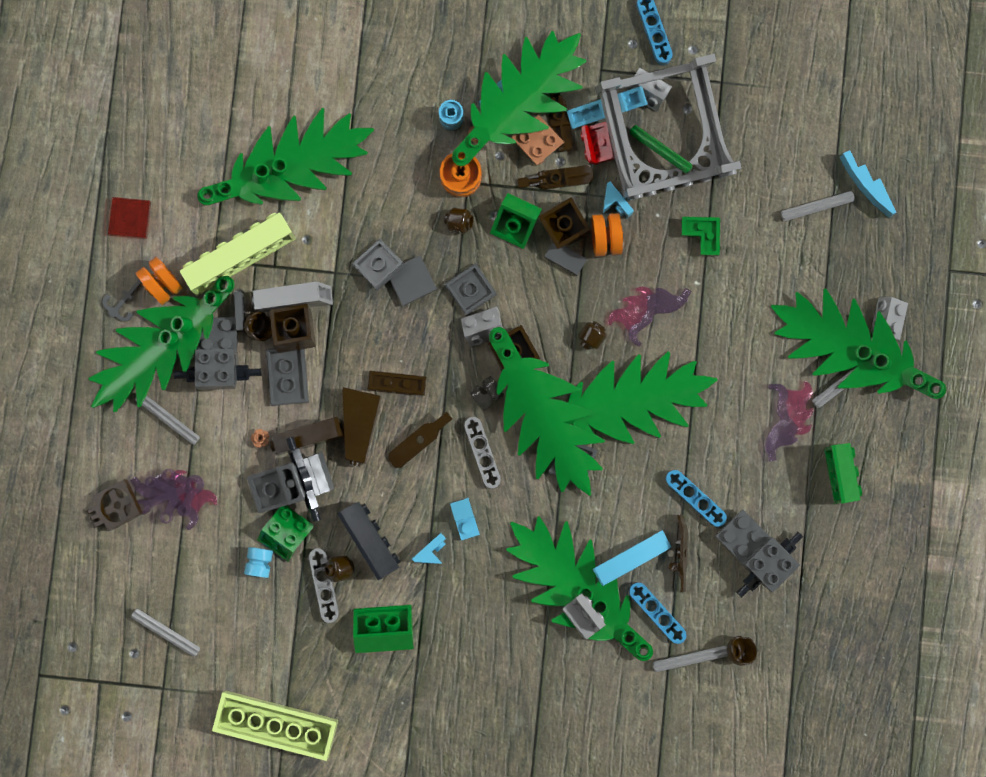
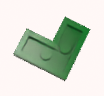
(707, 229)

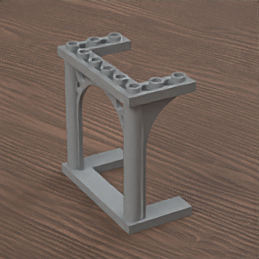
(720, 160)

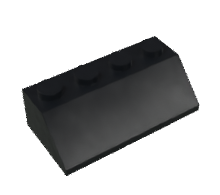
(368, 540)

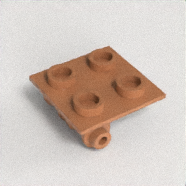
(538, 144)

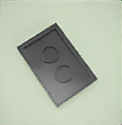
(287, 377)

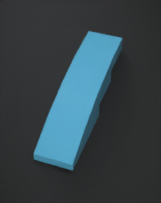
(594, 111)
(871, 189)
(632, 558)

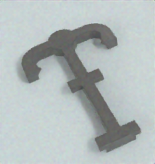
(114, 311)

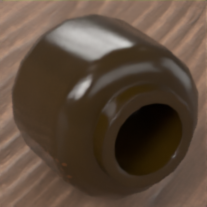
(459, 220)
(592, 335)
(339, 568)

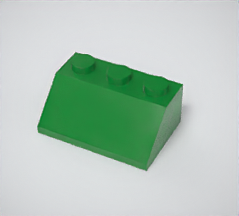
(842, 473)
(383, 629)

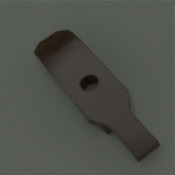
(561, 125)
(567, 178)
(411, 447)
(682, 553)

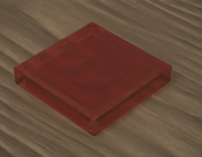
(129, 217)

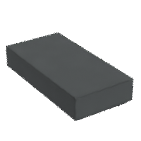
(566, 259)
(239, 311)

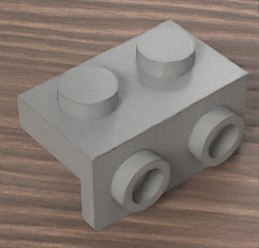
(654, 91)
(893, 312)
(478, 326)
(584, 616)

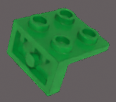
(285, 532)

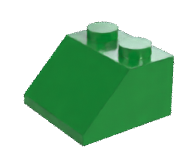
(515, 220)

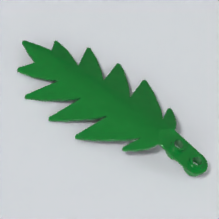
(521, 93)
(292, 163)
(158, 347)
(852, 347)
(633, 398)
(544, 417)
(559, 570)

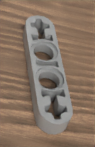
(479, 453)
(320, 586)

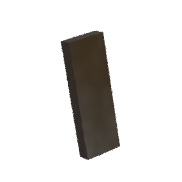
(397, 383)

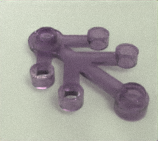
(172, 494)

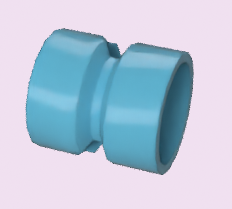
(451, 115)
(258, 562)

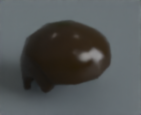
(258, 326)
(741, 650)

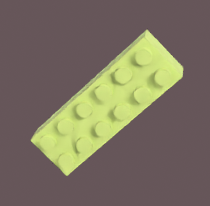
(237, 254)
(275, 725)

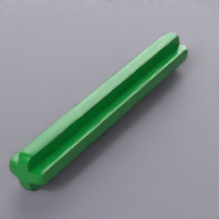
(661, 149)

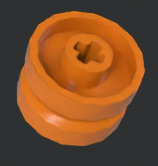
(460, 185)
(610, 234)
(159, 280)

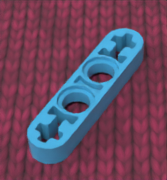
(655, 29)
(698, 495)
(660, 610)

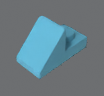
(613, 197)
(464, 519)
(426, 554)

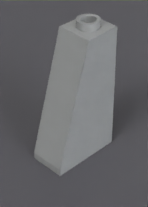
(309, 293)

